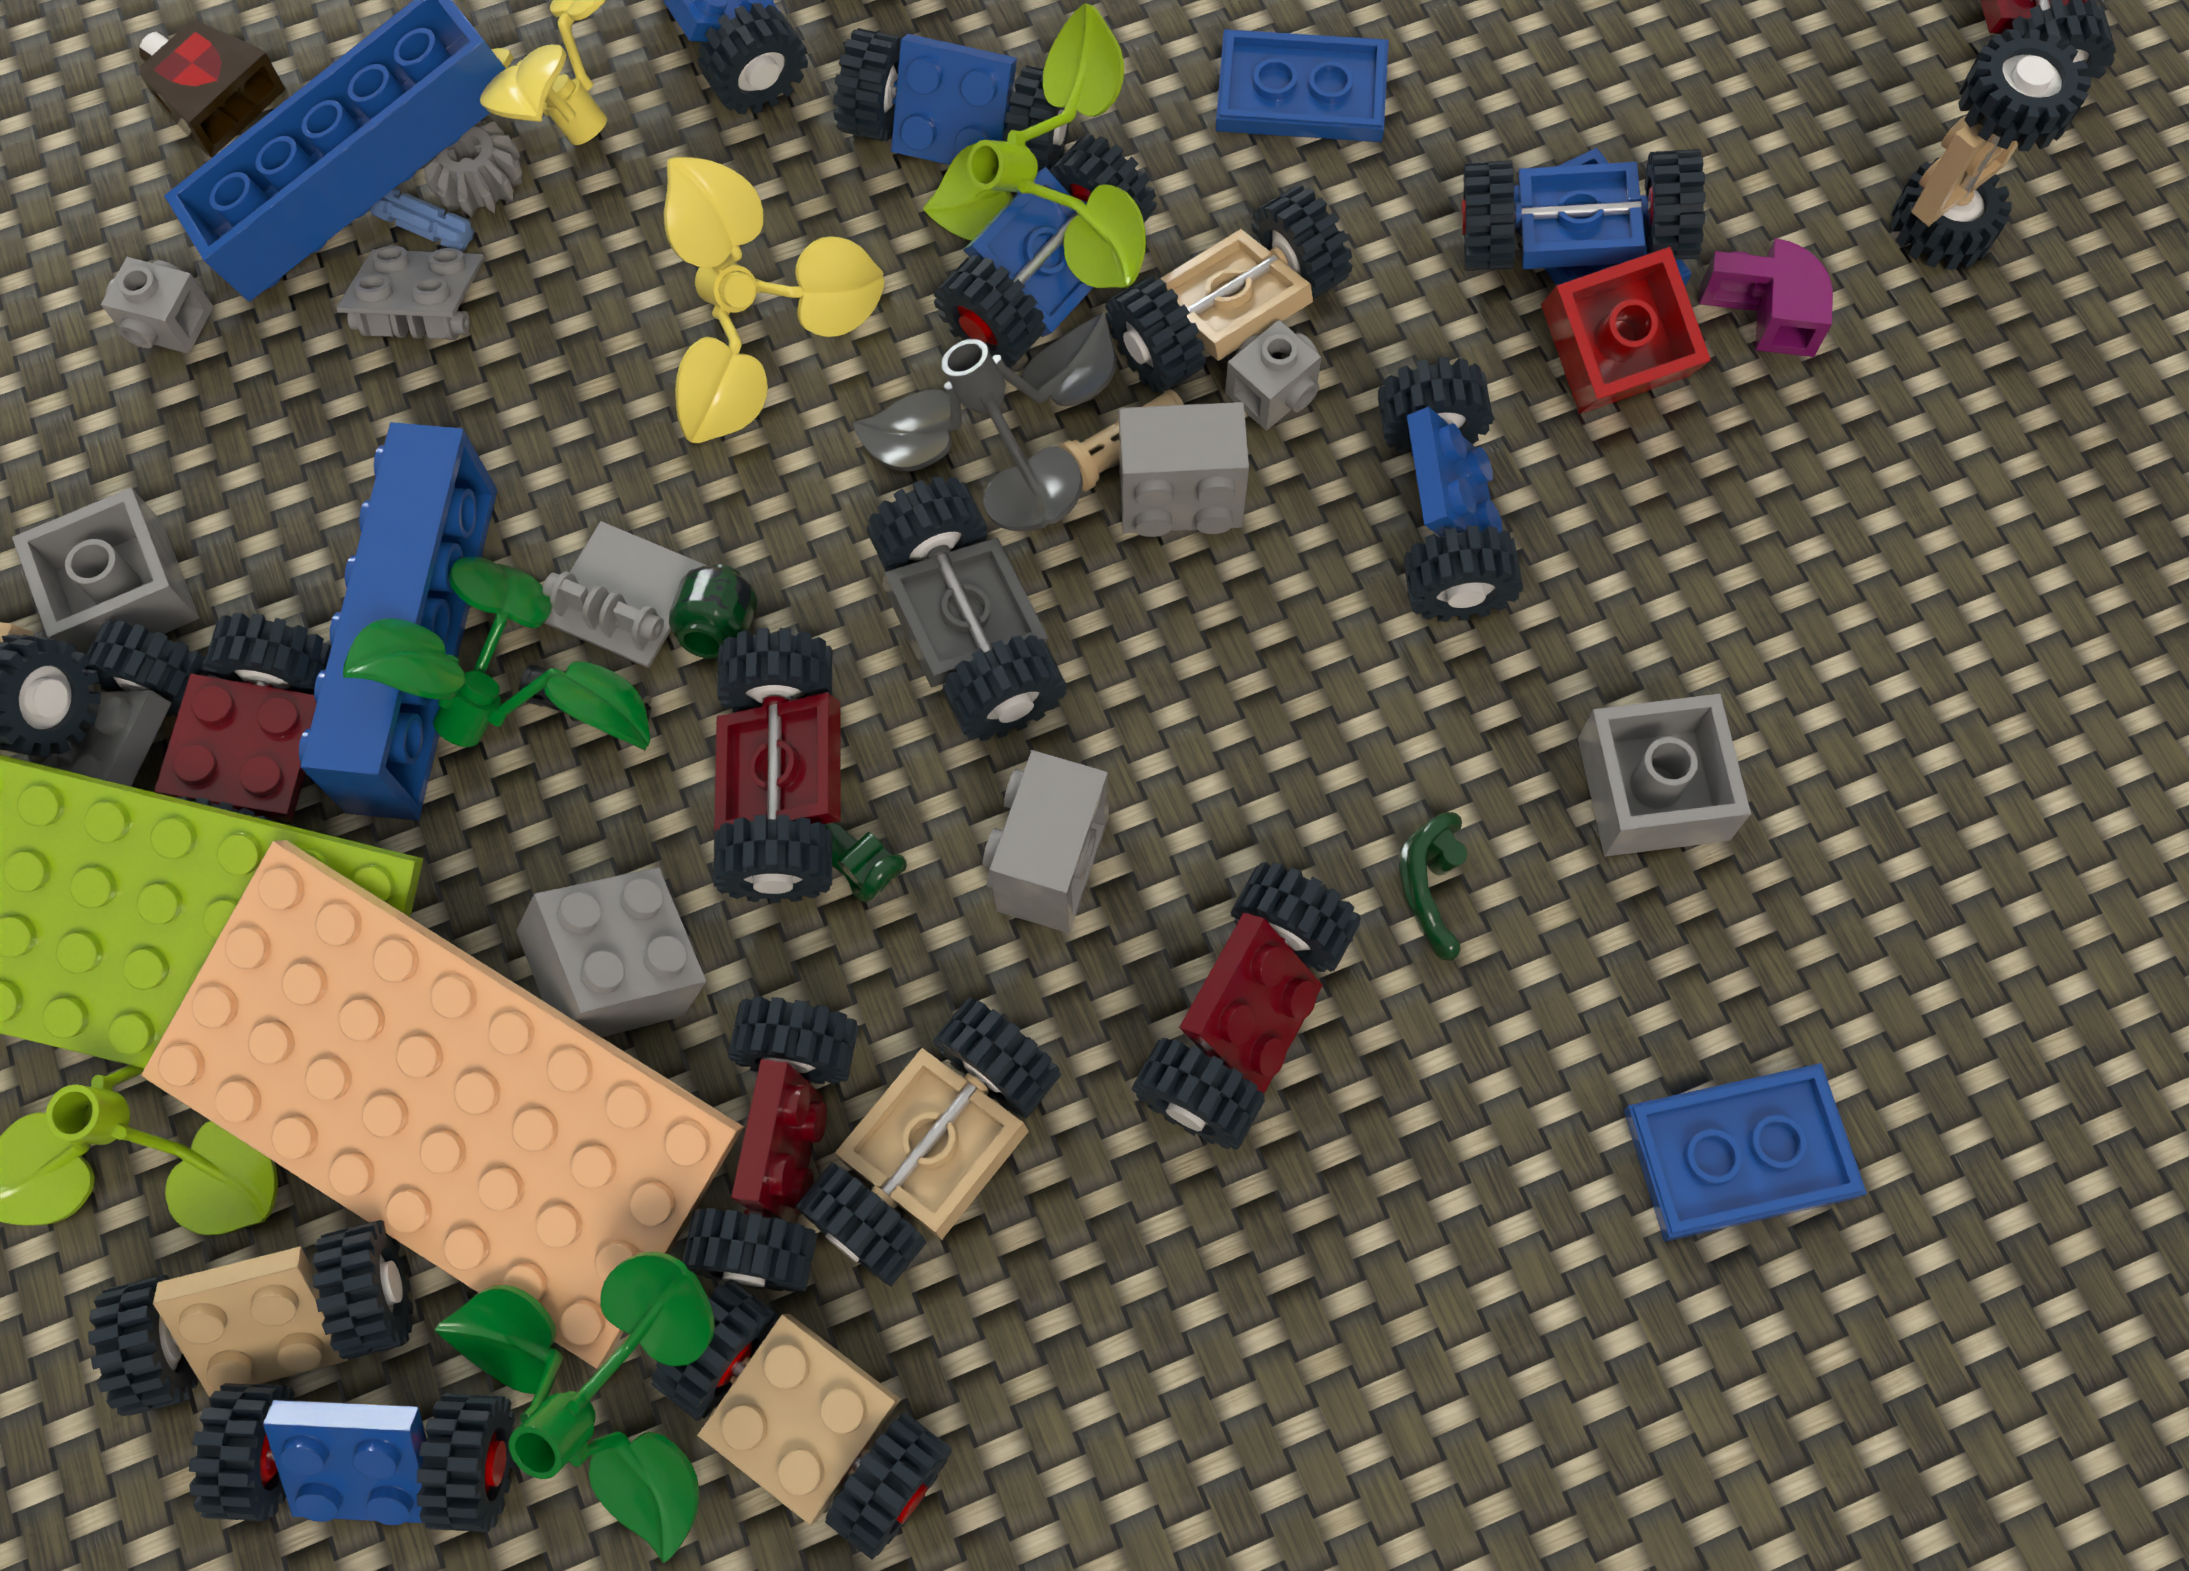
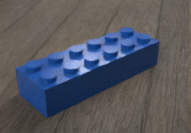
(337, 145)
(425, 512)

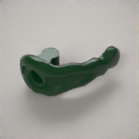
(1443, 853)
(864, 862)

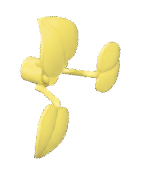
(537, 87)
(705, 221)

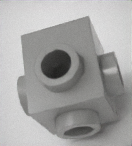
(156, 305)
(1274, 374)

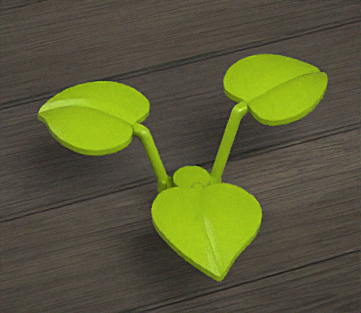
(1108, 236)
(46, 1179)

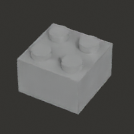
(1183, 468)
(103, 567)
(1663, 775)
(1048, 840)
(611, 952)

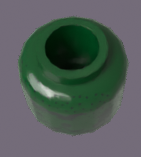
(710, 608)

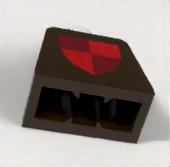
(208, 82)

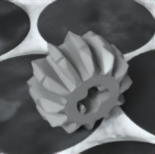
(475, 170)

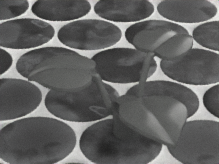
(1035, 491)

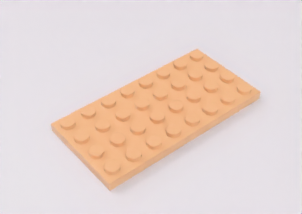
(436, 1096)

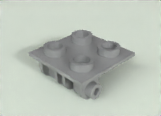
(411, 292)
(618, 594)

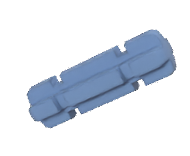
(424, 219)

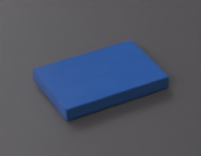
(1302, 85)
(1743, 1152)

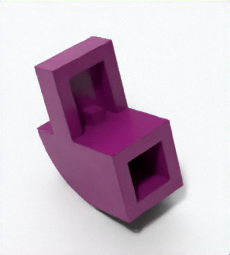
(1785, 289)

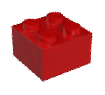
(1625, 330)

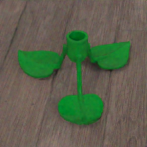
(416, 663)
(510, 1337)

